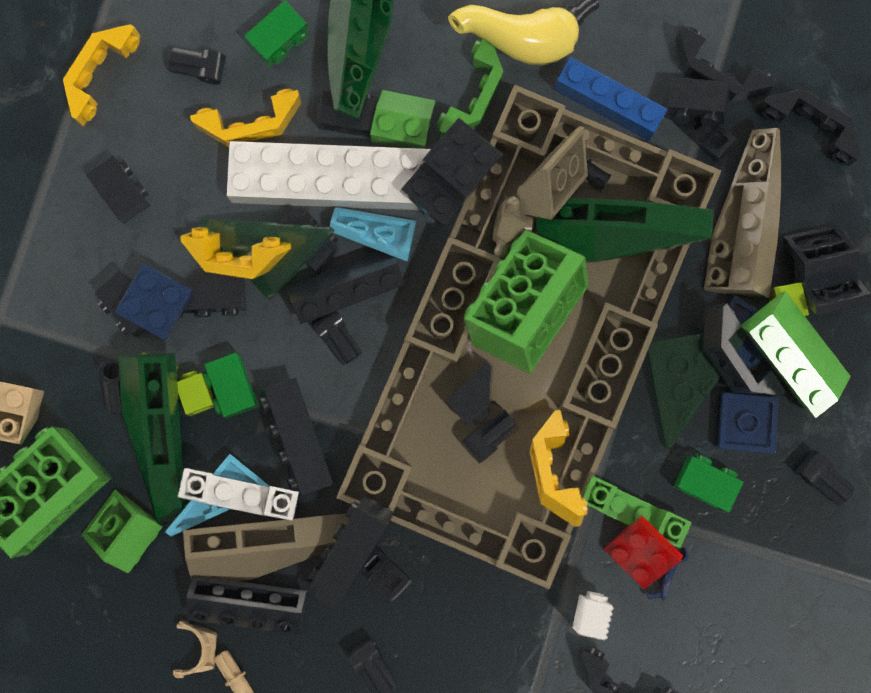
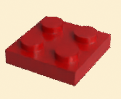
(643, 552)

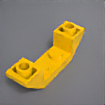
(120, 40)
(284, 104)
(206, 251)
(565, 502)

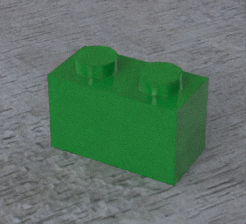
(277, 34)
(230, 385)
(708, 483)

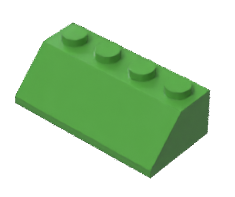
(797, 354)

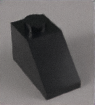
(473, 396)

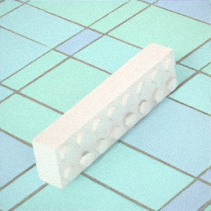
(321, 175)

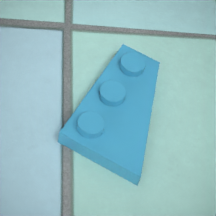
(376, 231)

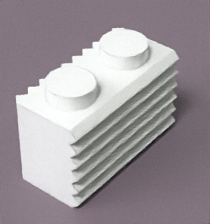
(592, 615)

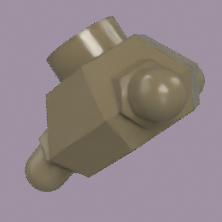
(508, 225)

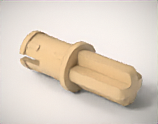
(232, 673)

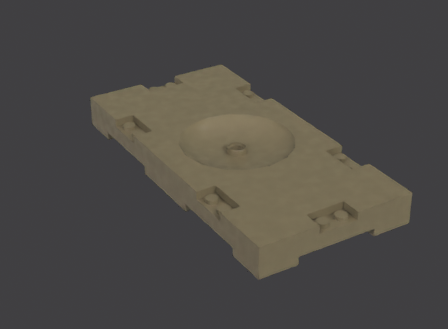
(414, 439)

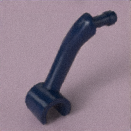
(666, 580)

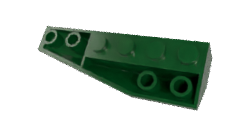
(354, 48)
(624, 228)
(153, 425)

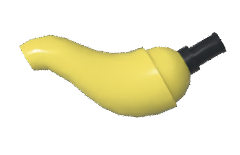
(529, 38)

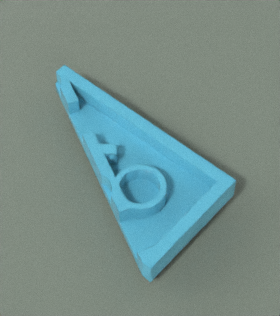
(199, 512)

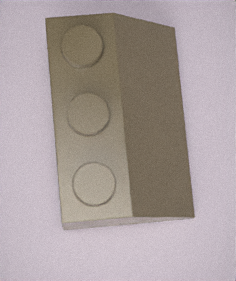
(555, 178)

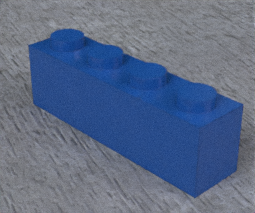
(609, 99)

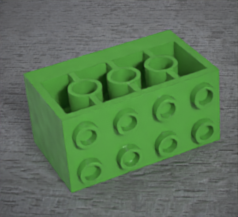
(527, 301)
(40, 497)

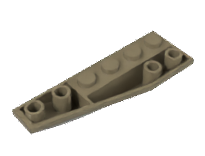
(748, 225)
(257, 548)

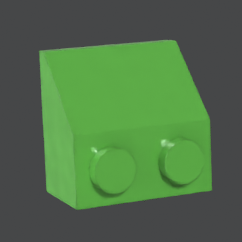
(402, 120)
(121, 531)

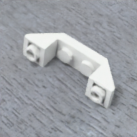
(238, 495)

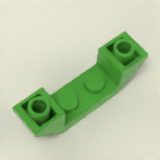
(486, 60)
(627, 509)

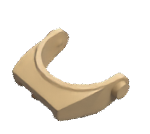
(208, 641)

